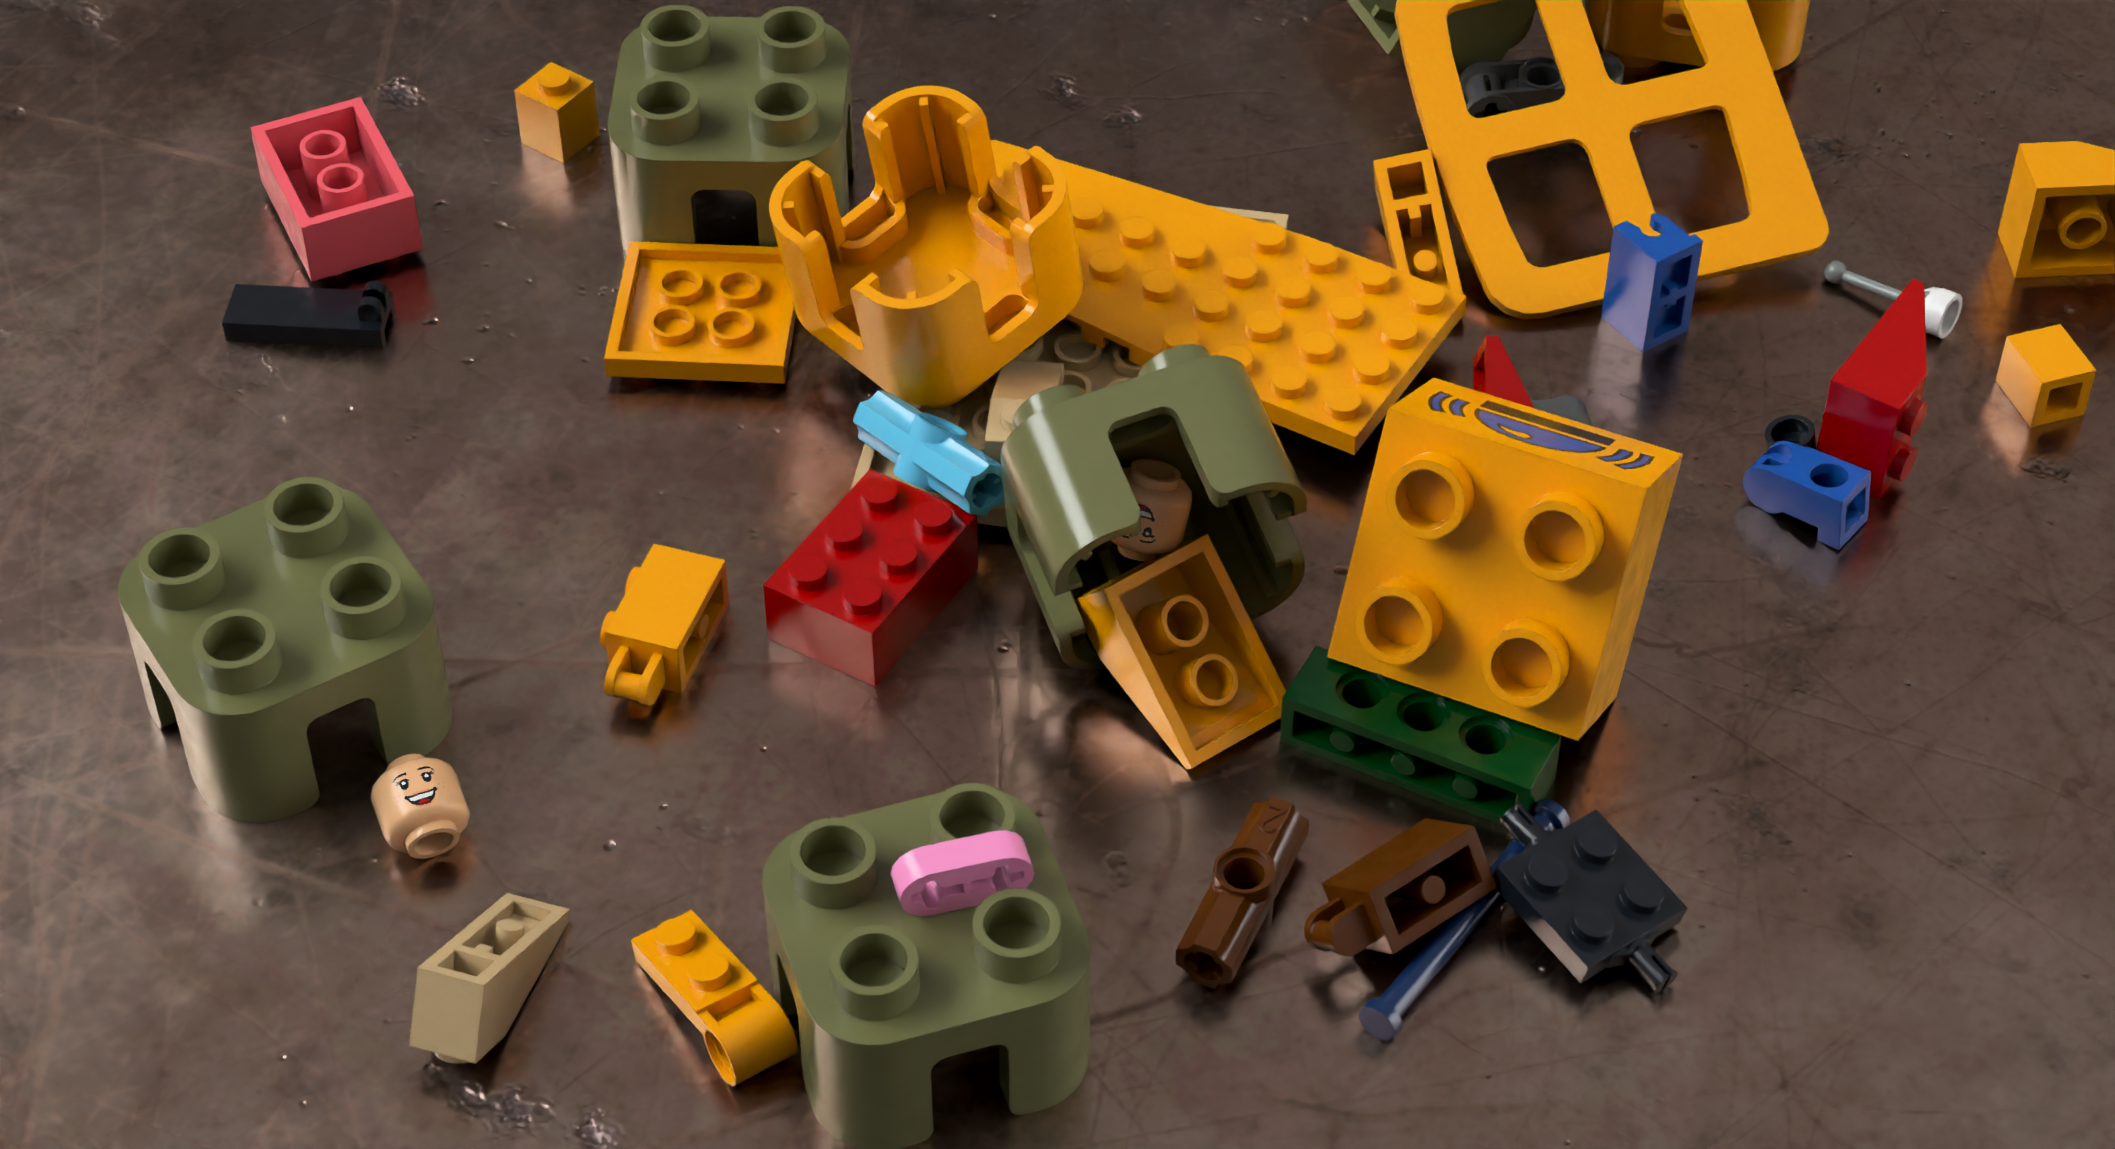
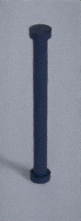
(1383, 1015)

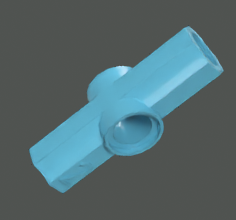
(930, 453)

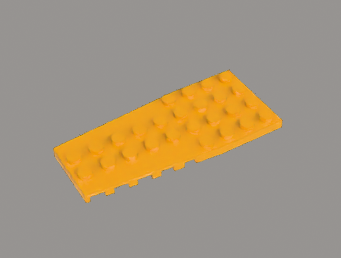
(1312, 324)

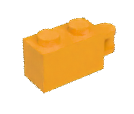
(663, 623)

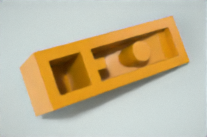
(1415, 218)

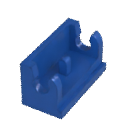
(1651, 282)

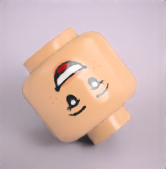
(1163, 507)
(420, 806)

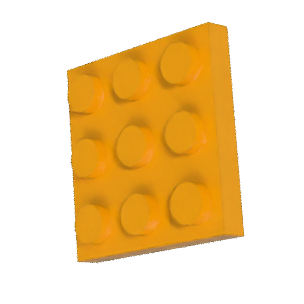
(702, 314)

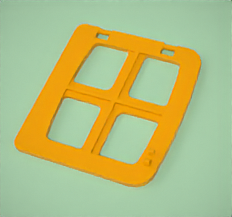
(1599, 116)

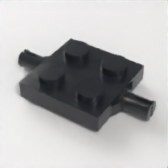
(1589, 896)

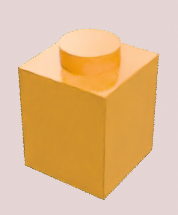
(557, 112)
(2045, 375)

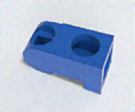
(1812, 489)

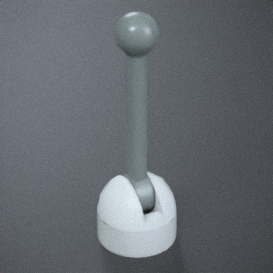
(1941, 305)

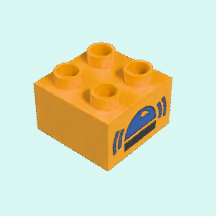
(1503, 556)

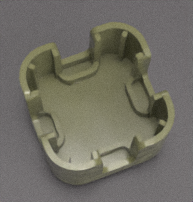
(725, 110)
(1073, 498)
(274, 623)
(901, 991)

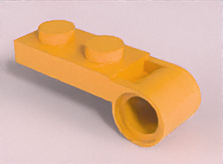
(719, 995)

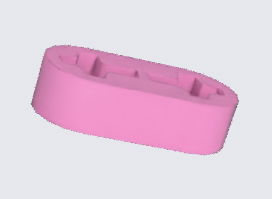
(960, 872)

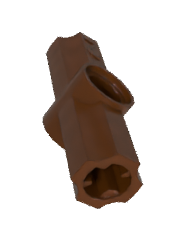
(1242, 892)

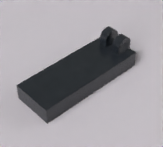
(309, 315)

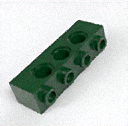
(1417, 738)

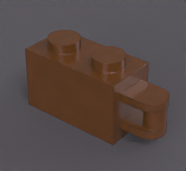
(1401, 890)

